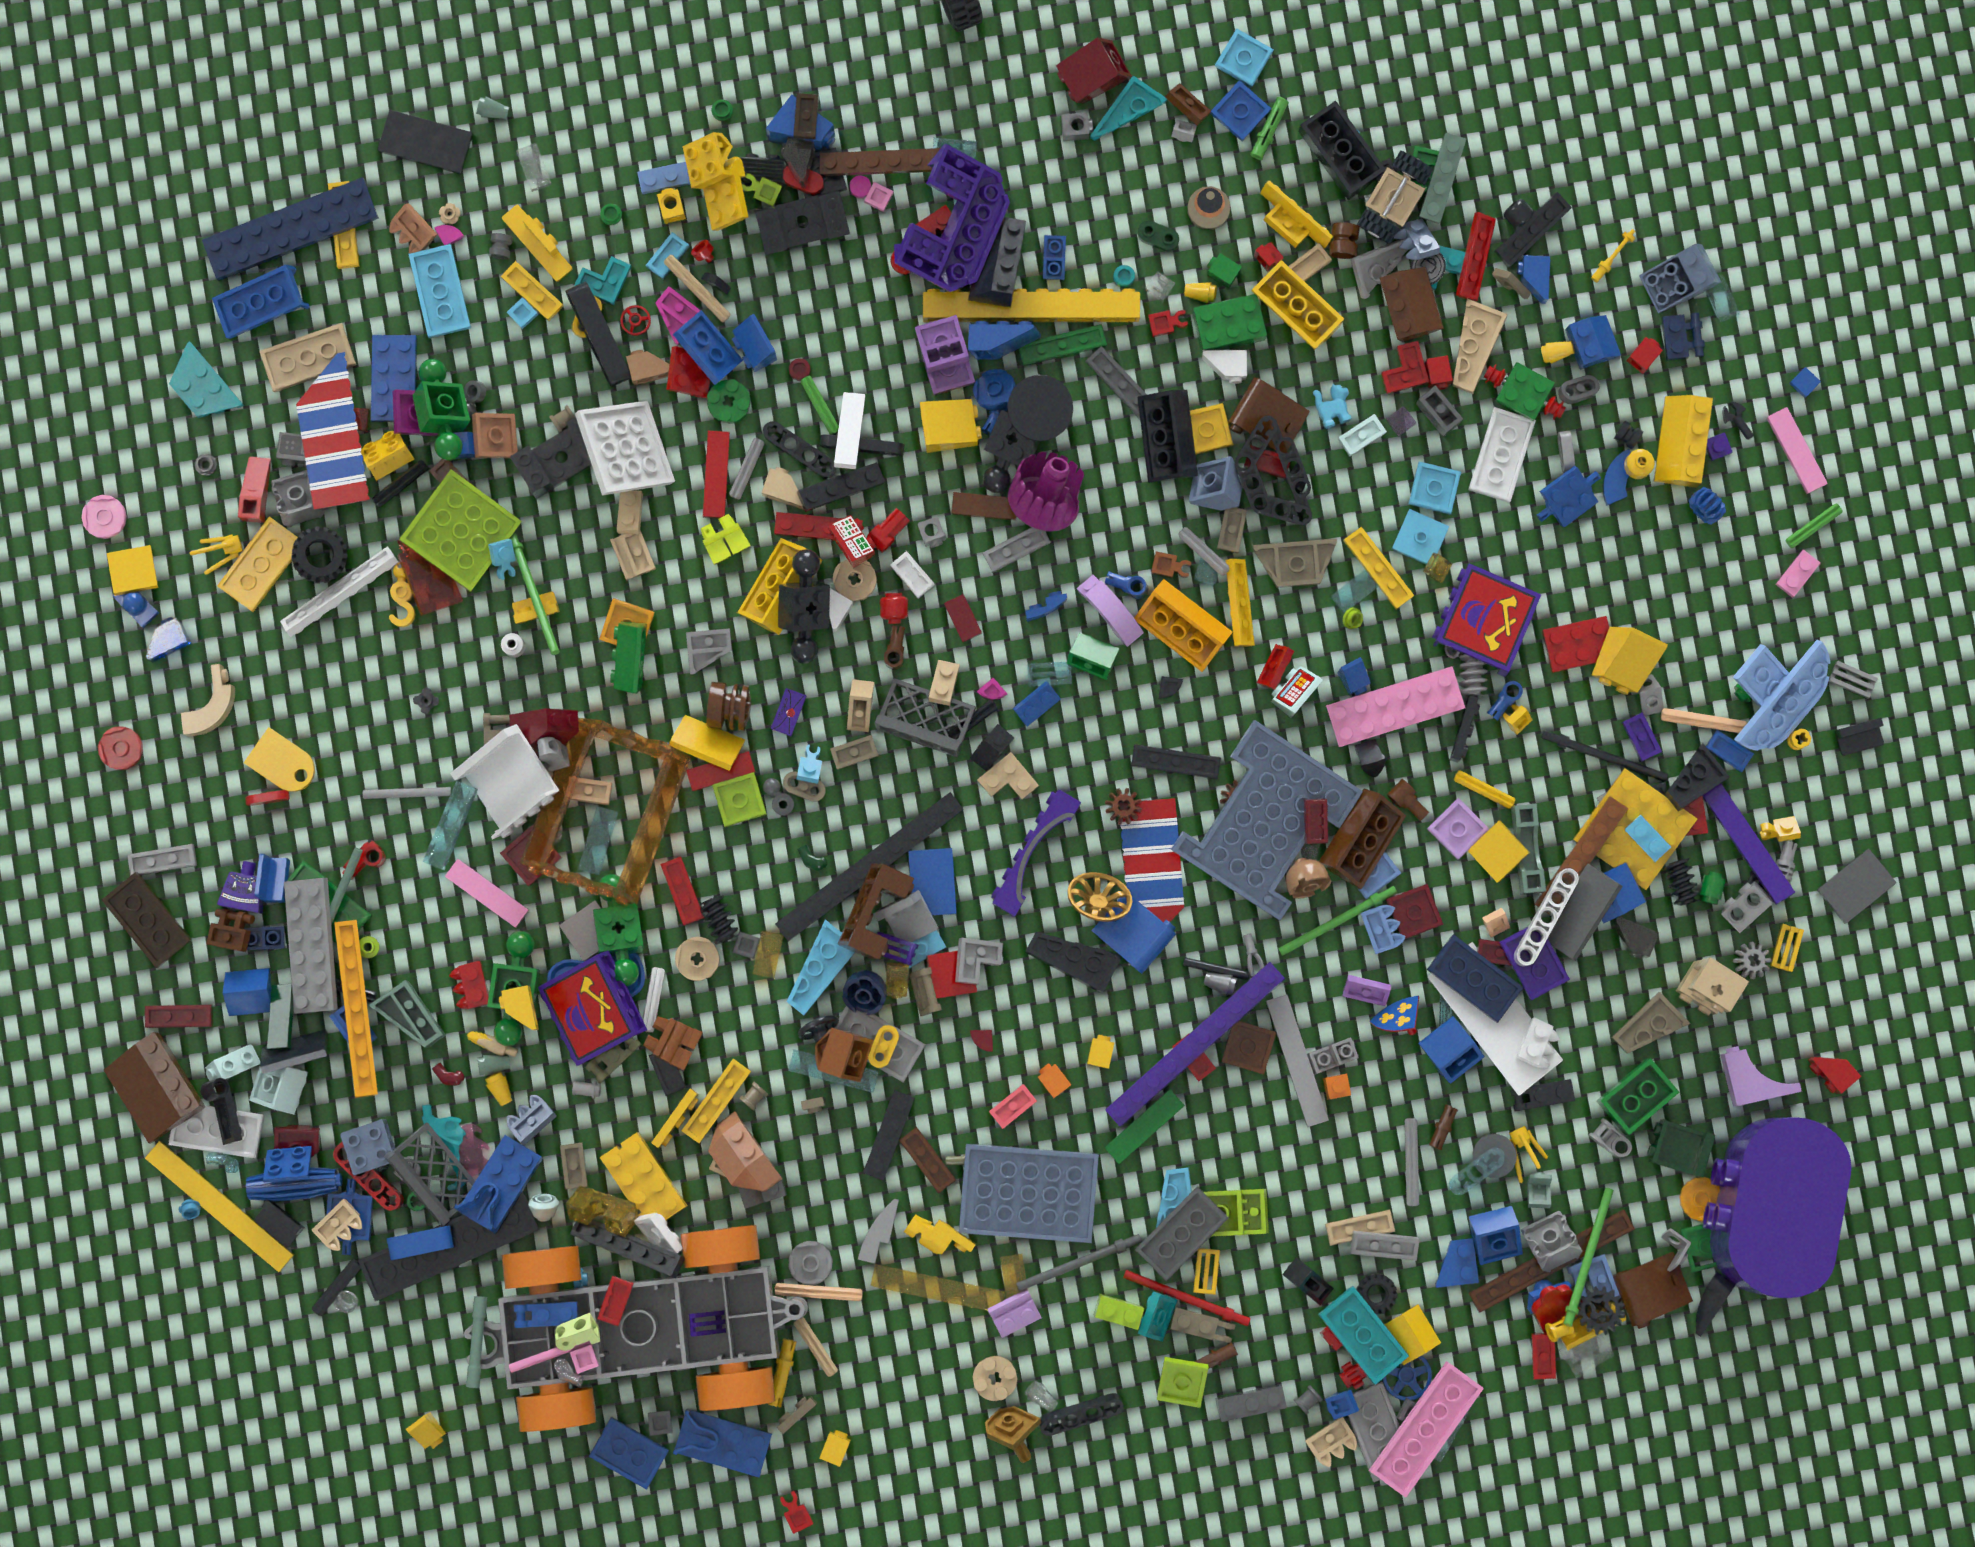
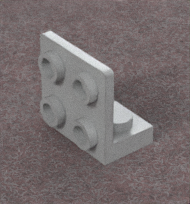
(908, 917)

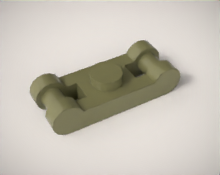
(612, 1058)

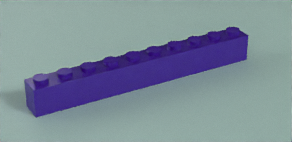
(1195, 1044)

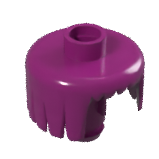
(1046, 491)

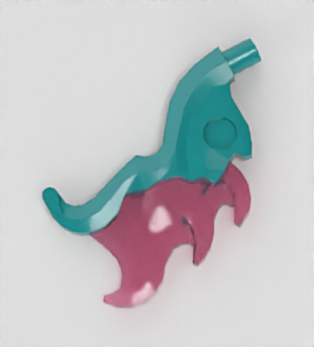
(460, 1142)

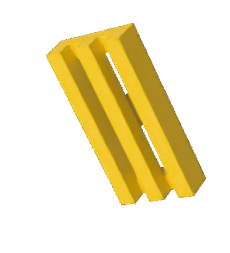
(1792, 930)
(1196, 1289)

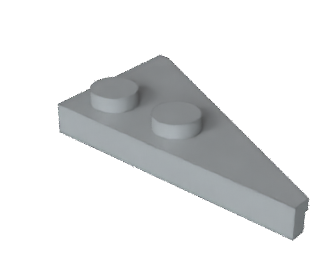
(1376, 264)

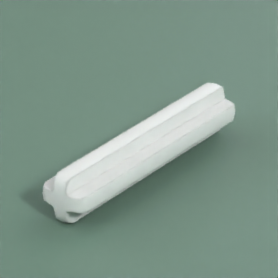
(653, 998)

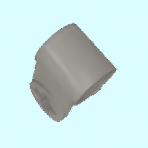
(1610, 1138)

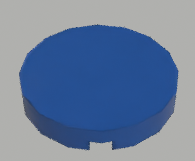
(993, 389)

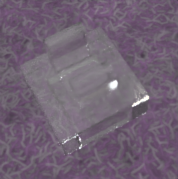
(1160, 286)

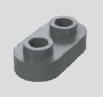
(1577, 389)

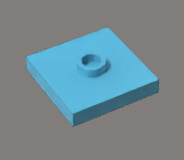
(1244, 58)
(1434, 487)
(1419, 536)

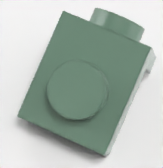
(1539, 1190)

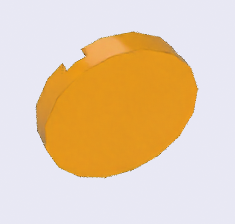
(1694, 1196)

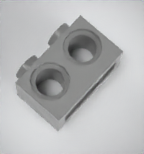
(1750, 910)

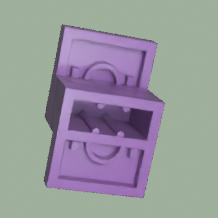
(945, 355)

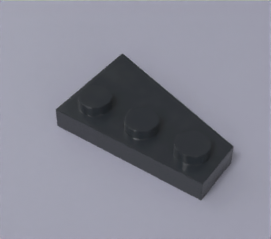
(1696, 779)

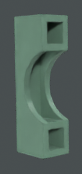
(1442, 178)
(1526, 831)

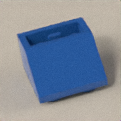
(1451, 1050)

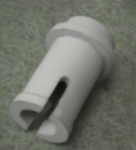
(586, 1089)

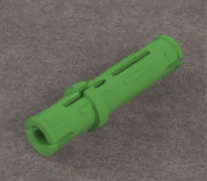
(1259, 150)

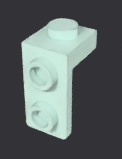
(233, 1063)

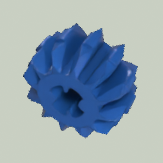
(1707, 505)

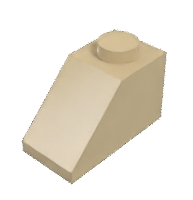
(781, 488)
(860, 705)

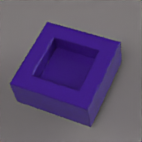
(1718, 447)

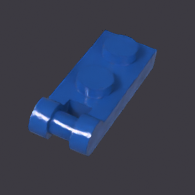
(545, 1314)

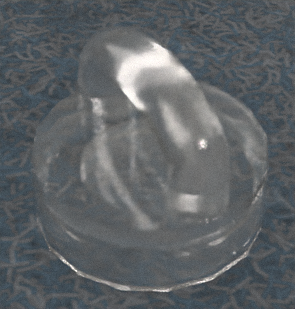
(346, 1302)

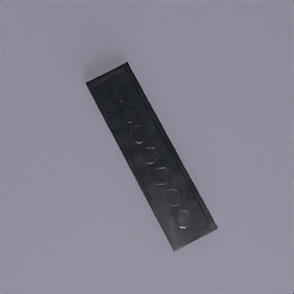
(469, 1241)

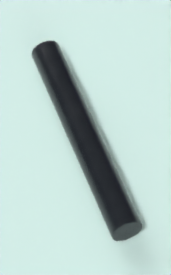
(1219, 969)

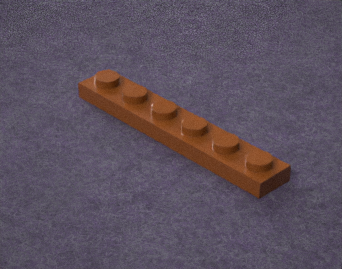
(1588, 844)

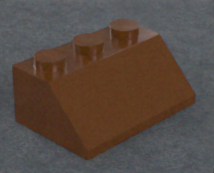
(1411, 303)

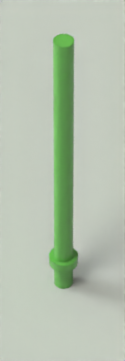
(518, 551)
(1588, 1257)

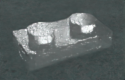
(534, 167)

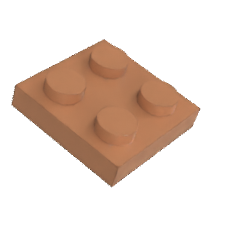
(494, 435)

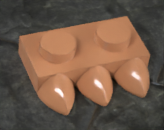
(413, 229)

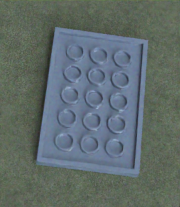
(1028, 1193)

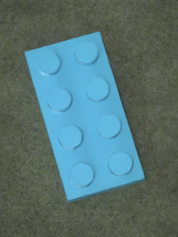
(439, 291)

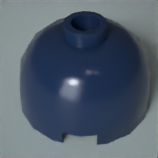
(865, 992)

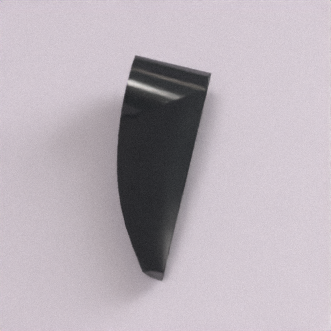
(1712, 1300)

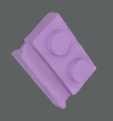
(1014, 1313)

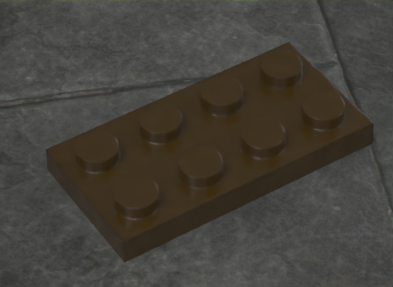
(146, 920)

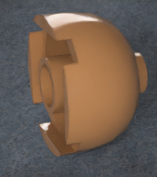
(1306, 877)

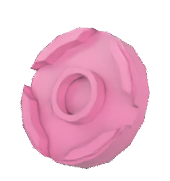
(104, 516)

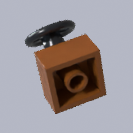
(837, 1050)

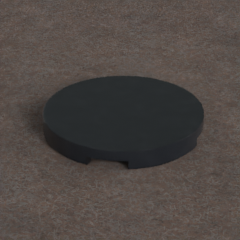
(1040, 407)

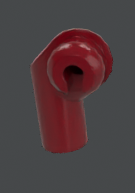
(448, 1078)

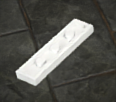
(849, 430)

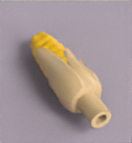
(489, 1042)

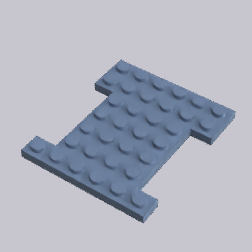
(1264, 818)

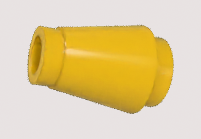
(1201, 291)
(1556, 351)
(499, 1088)

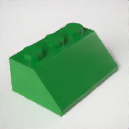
(629, 656)

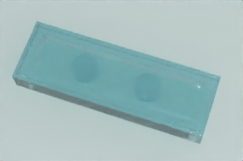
(598, 841)

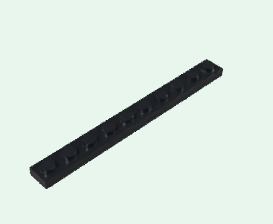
(854, 877)

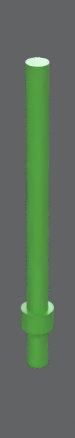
(1374, 901)

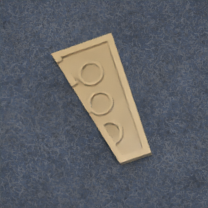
(1476, 344)

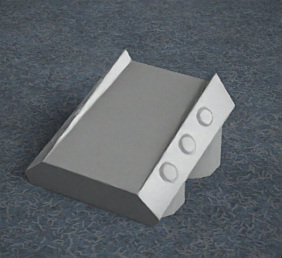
(294, 499)
(1552, 1241)

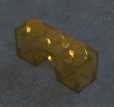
(616, 1212)

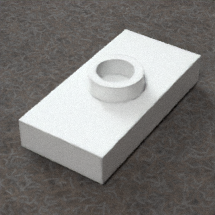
(912, 574)

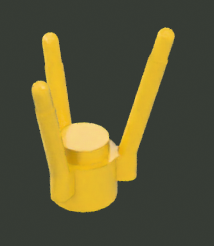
(230, 545)
(1521, 1138)

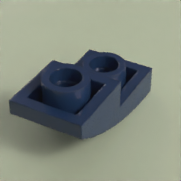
(266, 938)

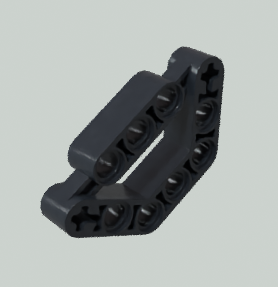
(1293, 478)

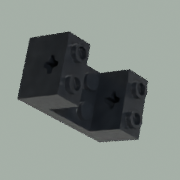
(824, 216)
(540, 465)

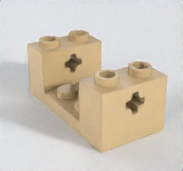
(1711, 986)

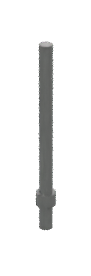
(1118, 1247)

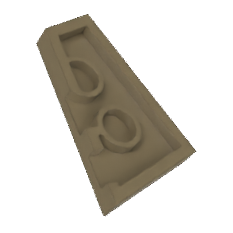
(1650, 1023)

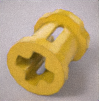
(1793, 742)
(1558, 1330)

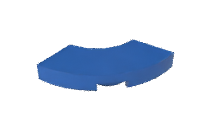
(1615, 480)

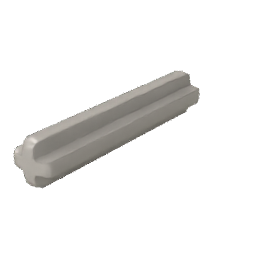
(746, 468)
(1204, 551)

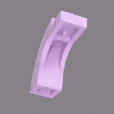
(1111, 610)

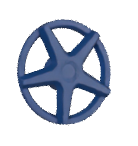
(1407, 1376)

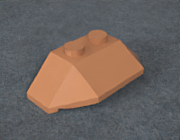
(741, 1156)

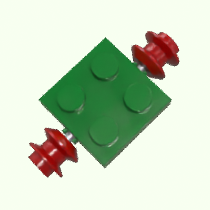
(1524, 391)

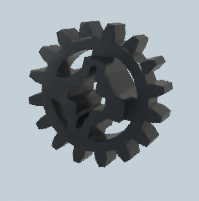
(1598, 1320)

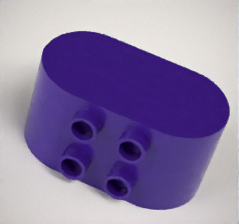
(1779, 1206)

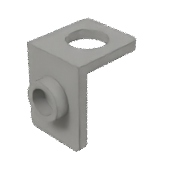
(932, 541)
(1651, 697)
(1682, 1247)

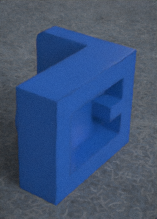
(1341, 1404)

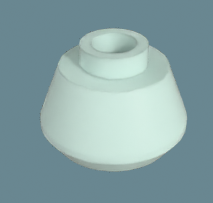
(543, 1206)

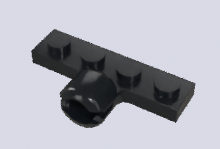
(1529, 226)

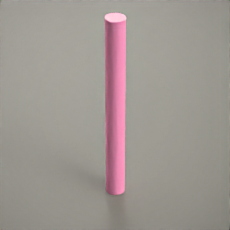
(541, 1357)

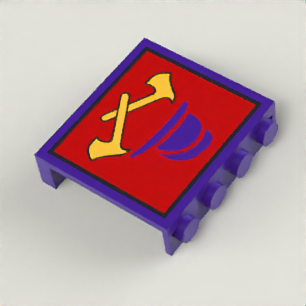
(1486, 617)
(592, 1008)

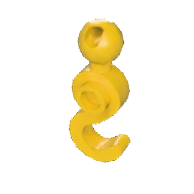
(402, 594)

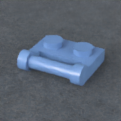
(1598, 1275)

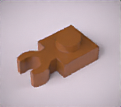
(1166, 565)

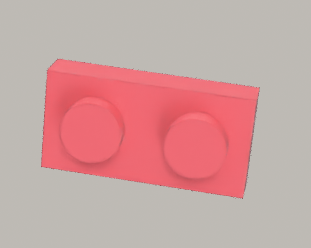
(1012, 1106)

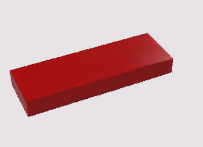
(710, 774)
(682, 891)

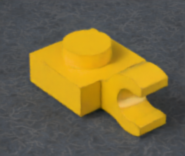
(1783, 829)

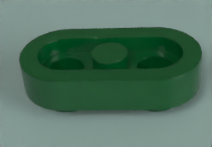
(1157, 237)

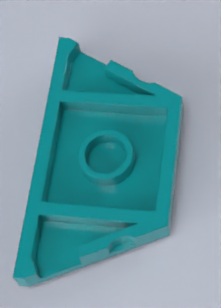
(201, 385)

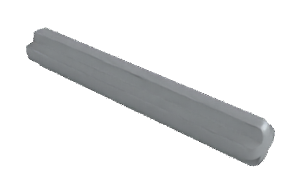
(1411, 1154)

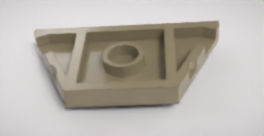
(1296, 562)

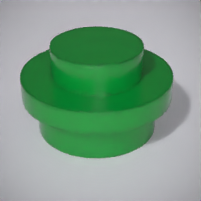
(722, 110)
(611, 214)

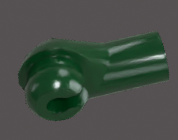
(811, 862)

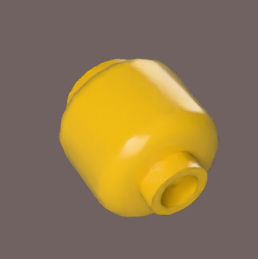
(1634, 468)

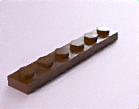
(876, 162)

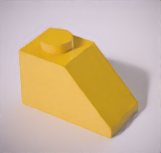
(520, 1005)
(427, 1431)

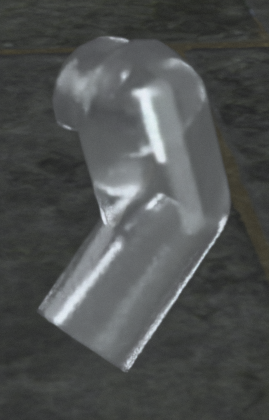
(566, 1374)

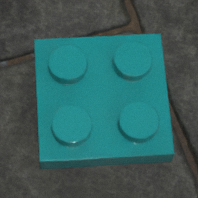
(1157, 1316)

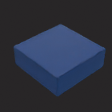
(1805, 382)

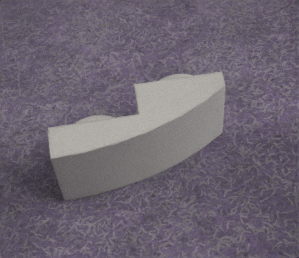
(1332, 1055)

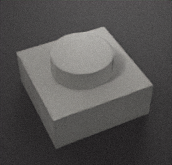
(1184, 131)

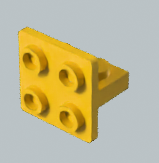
(386, 454)

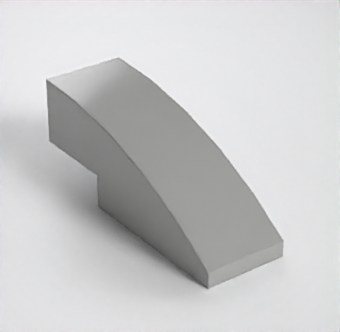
(879, 1232)

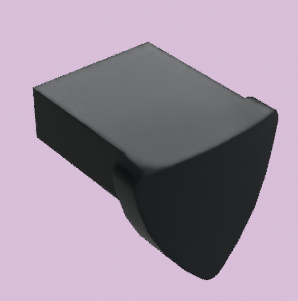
(1370, 757)

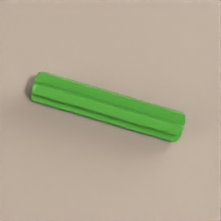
(820, 405)
(1814, 525)

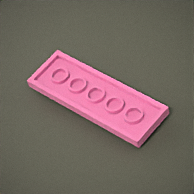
(1395, 706)
(1426, 1429)

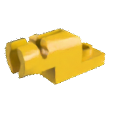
(938, 1237)

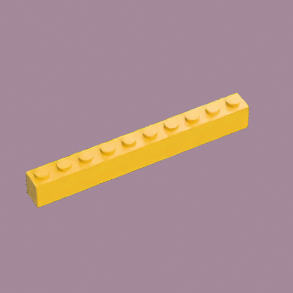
(1037, 306)

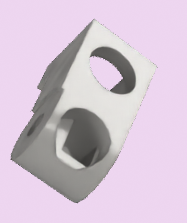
(552, 753)

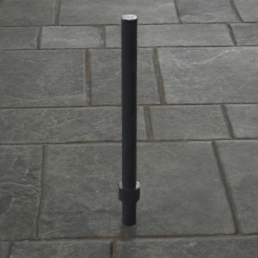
(1564, 741)

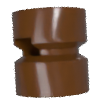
(1344, 240)

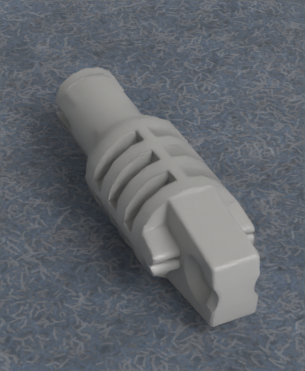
(1786, 859)

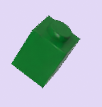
(1223, 270)

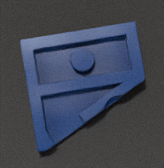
(1459, 1264)

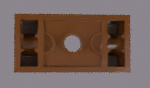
(879, 879)

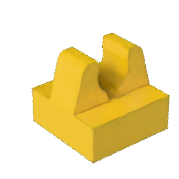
(1518, 719)

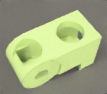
(577, 1332)

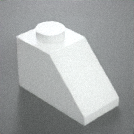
(1228, 364)

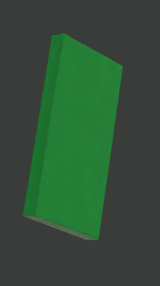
(348, 908)

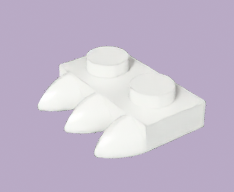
(1536, 1043)

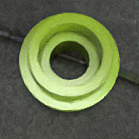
(1352, 618)
(375, 947)

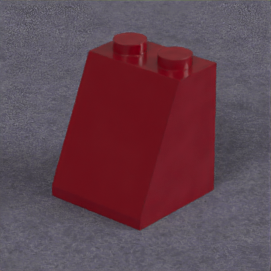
(1093, 70)
(546, 723)

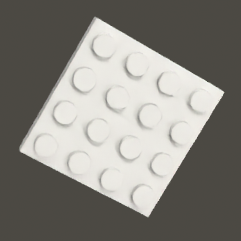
(624, 447)

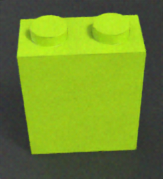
(1118, 1311)

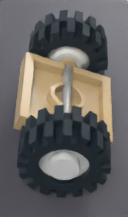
(1395, 197)

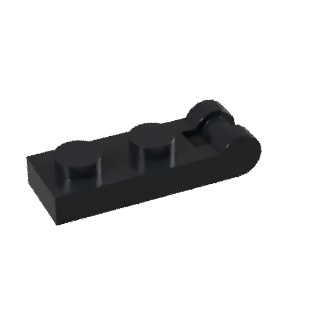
(1545, 1095)

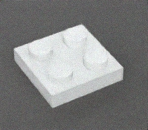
(657, 1233)

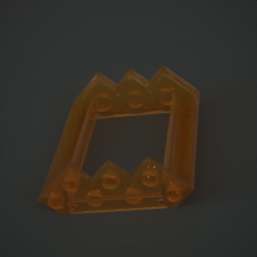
(651, 825)

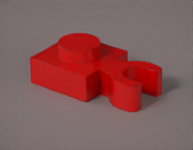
(1163, 323)
(797, 1516)

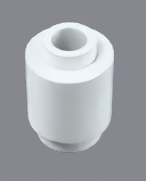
(517, 650)

